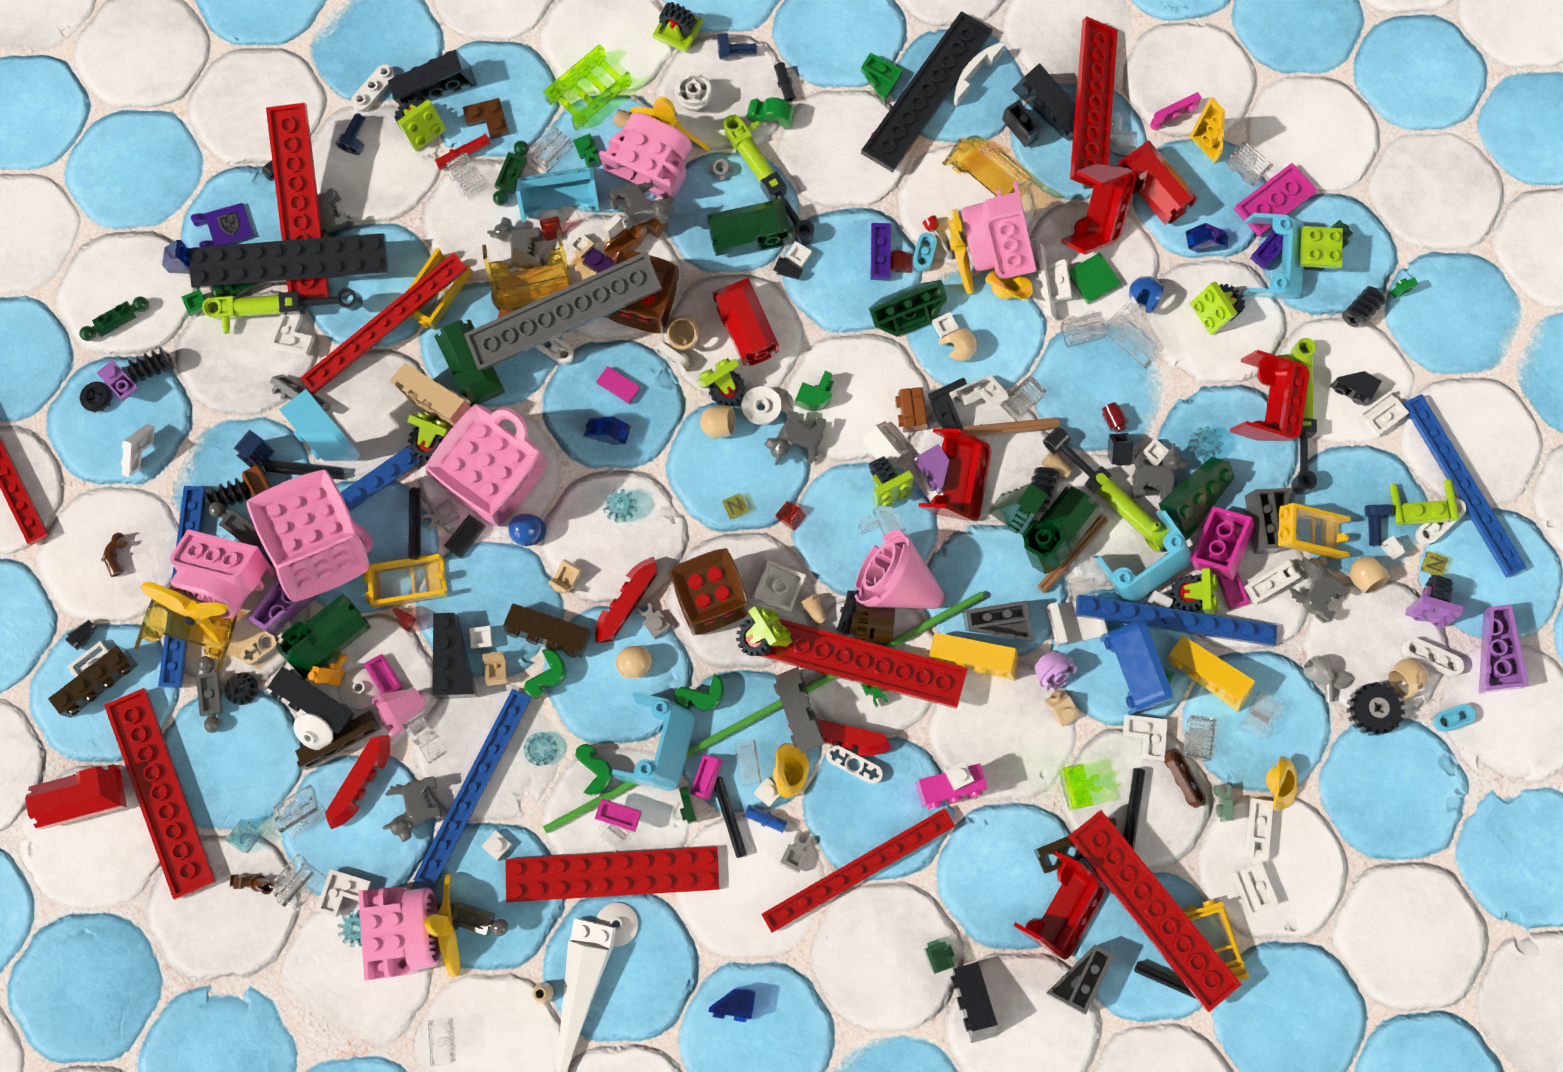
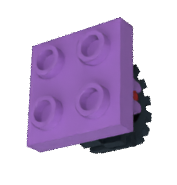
(1435, 603)

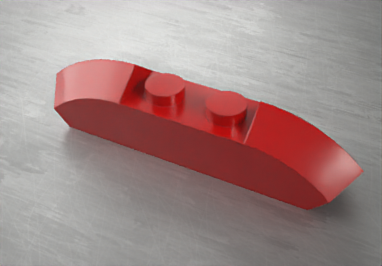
(611, 622)
(867, 742)
(353, 788)

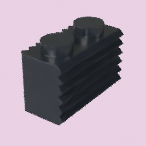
(1021, 123)

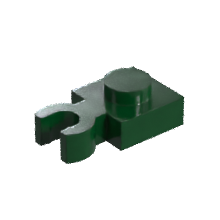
(687, 812)

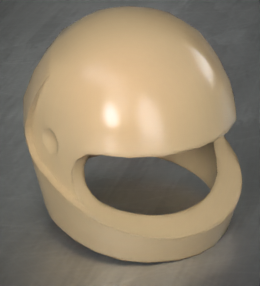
(682, 332)
(964, 343)
(718, 421)
(1368, 574)
(634, 662)
(1411, 672)

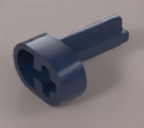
(726, 49)
(348, 140)
(1374, 515)

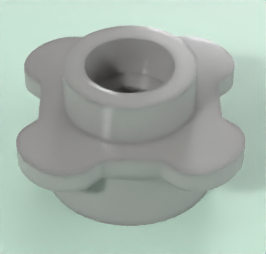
(721, 163)

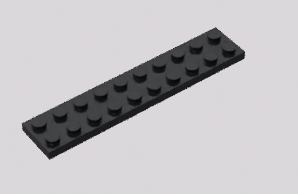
(926, 92)
(288, 260)

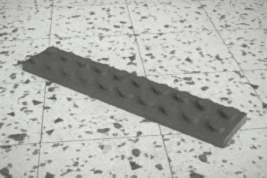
(563, 311)

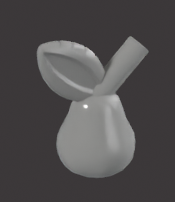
(1319, 670)

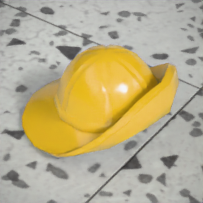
(1010, 287)
(790, 770)
(1282, 783)

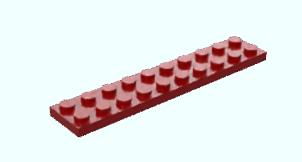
(1093, 97)
(295, 184)
(871, 664)
(160, 794)
(612, 874)
(1154, 911)

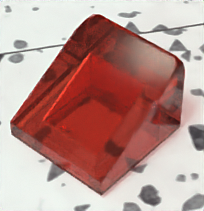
(549, 228)
(901, 261)
(790, 515)
(405, 619)

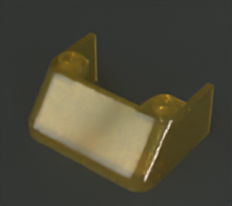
(987, 166)
(528, 285)
(163, 621)

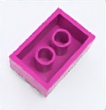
(1223, 542)
(938, 789)

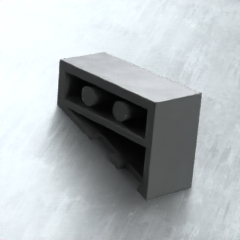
(1264, 509)
(1001, 620)
(1083, 980)

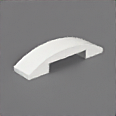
(987, 56)

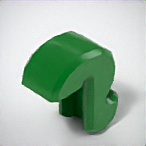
(771, 109)
(550, 678)
(701, 700)
(599, 766)

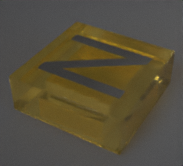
(735, 506)
(1433, 564)

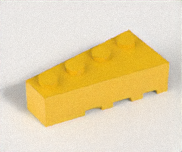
(976, 655)
(1212, 673)

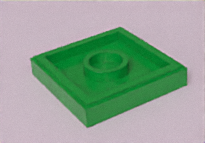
(1093, 278)

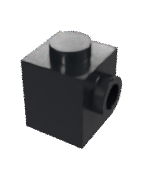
(1120, 449)

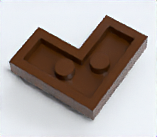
(489, 113)

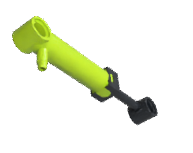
(1309, 424)
(1110, 492)

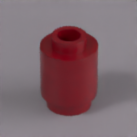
(1115, 417)

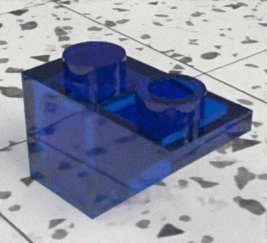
(1206, 238)
(176, 258)
(607, 430)
(735, 1003)

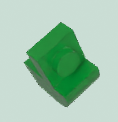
(815, 398)

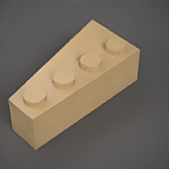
(430, 394)

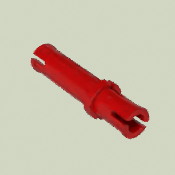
(470, 148)

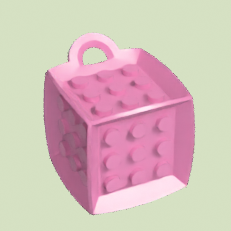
(487, 463)
(310, 535)

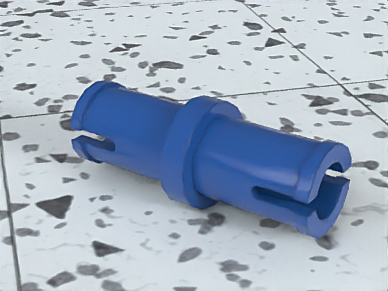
(765, 818)

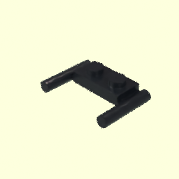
(944, 407)

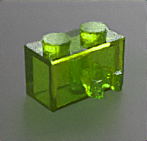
(1077, 787)

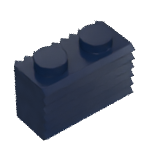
(253, 449)

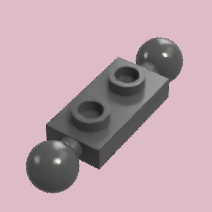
(235, 524)
(209, 694)
(477, 919)

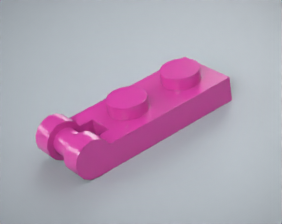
(1175, 110)

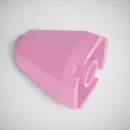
(398, 708)

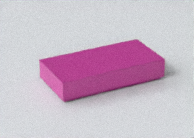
(618, 385)
(1233, 592)
(382, 675)
(706, 777)
(618, 815)

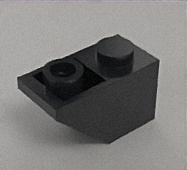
(1357, 386)

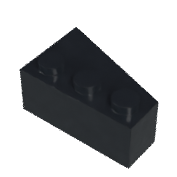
(974, 1002)

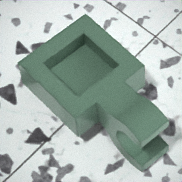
(1225, 807)

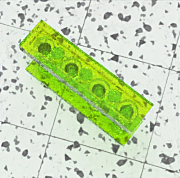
(580, 70)

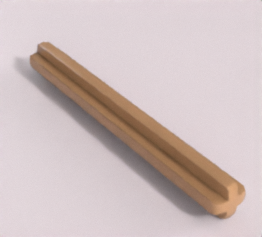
(1012, 427)
(1054, 575)

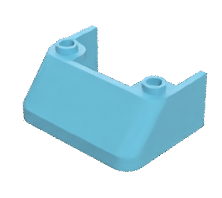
(556, 191)
(1288, 283)
(318, 429)
(1132, 587)
(672, 749)

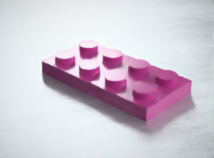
(1277, 196)

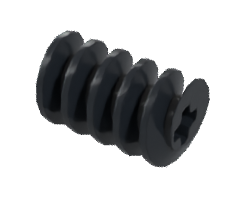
(1363, 307)
(150, 365)
(1042, 480)
(229, 494)

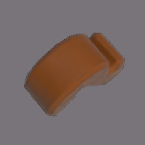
(627, 239)
(256, 480)

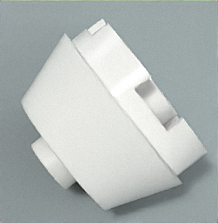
(693, 91)

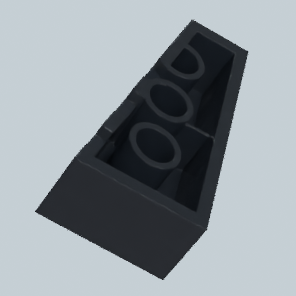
(432, 78)
(1048, 100)
(450, 660)
(310, 699)

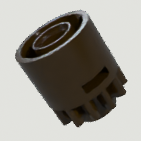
(873, 623)

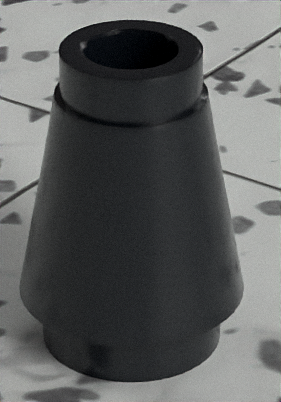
(787, 268)
(79, 636)

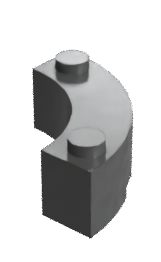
(796, 704)

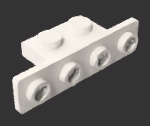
(1055, 281)

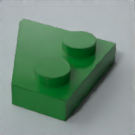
(881, 75)

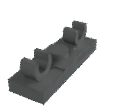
(292, 389)

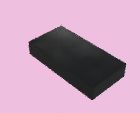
(465, 536)

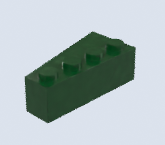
(1197, 495)

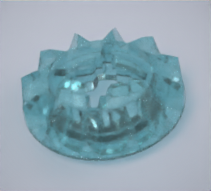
(531, 745)

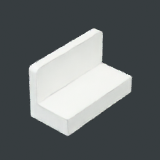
(884, 442)

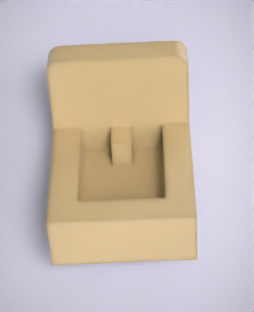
(565, 577)
(495, 668)
(1062, 707)

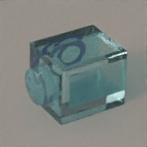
(244, 835)

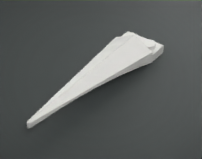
(586, 961)

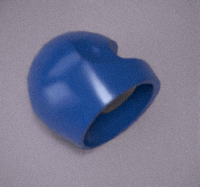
(1146, 292)
(526, 528)

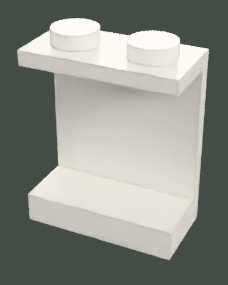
(1071, 628)

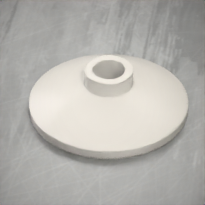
(761, 396)
(362, 699)
(313, 731)
(627, 919)

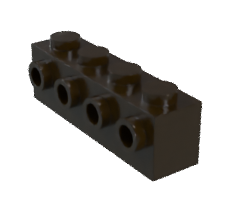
(546, 630)
(93, 681)

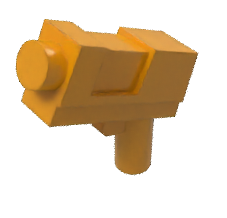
(332, 675)

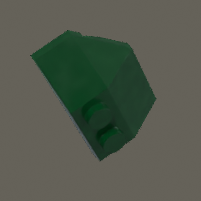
(909, 308)

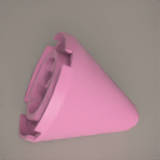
(897, 576)

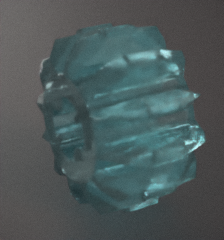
(1211, 438)
(628, 504)
(350, 934)

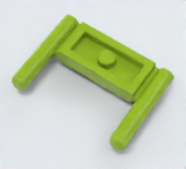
(1425, 511)

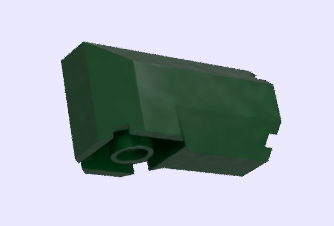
(749, 227)
(472, 383)
(1059, 529)
(322, 635)

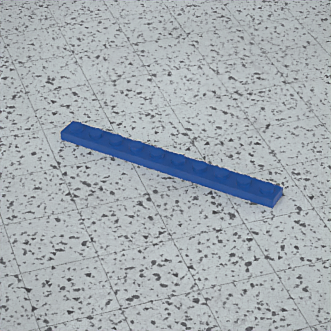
(374, 481)
(1464, 486)
(1176, 620)
(175, 649)
(472, 789)

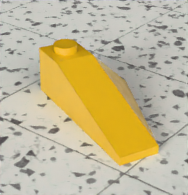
(1209, 130)

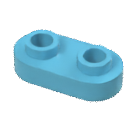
(924, 253)
(1453, 719)

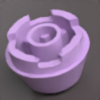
(1054, 669)

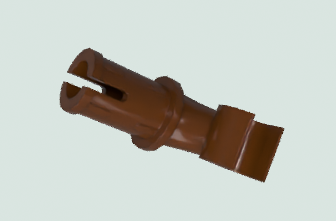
(109, 555)
(256, 883)

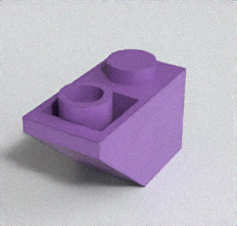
(117, 380)
(934, 466)

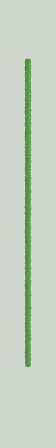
(762, 712)

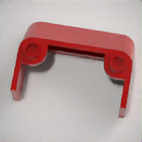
(1106, 208)
(1286, 398)
(964, 478)
(1069, 910)

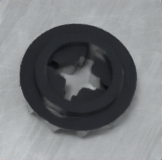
(87, 396)
(250, 686)

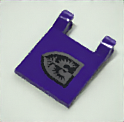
(226, 225)

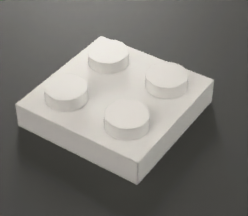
(779, 586)

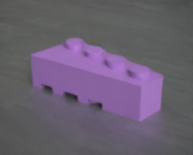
(276, 609)
(1501, 653)

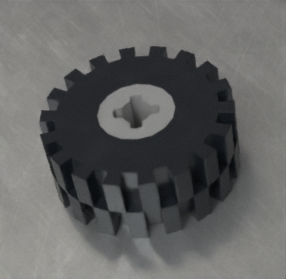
(1365, 705)

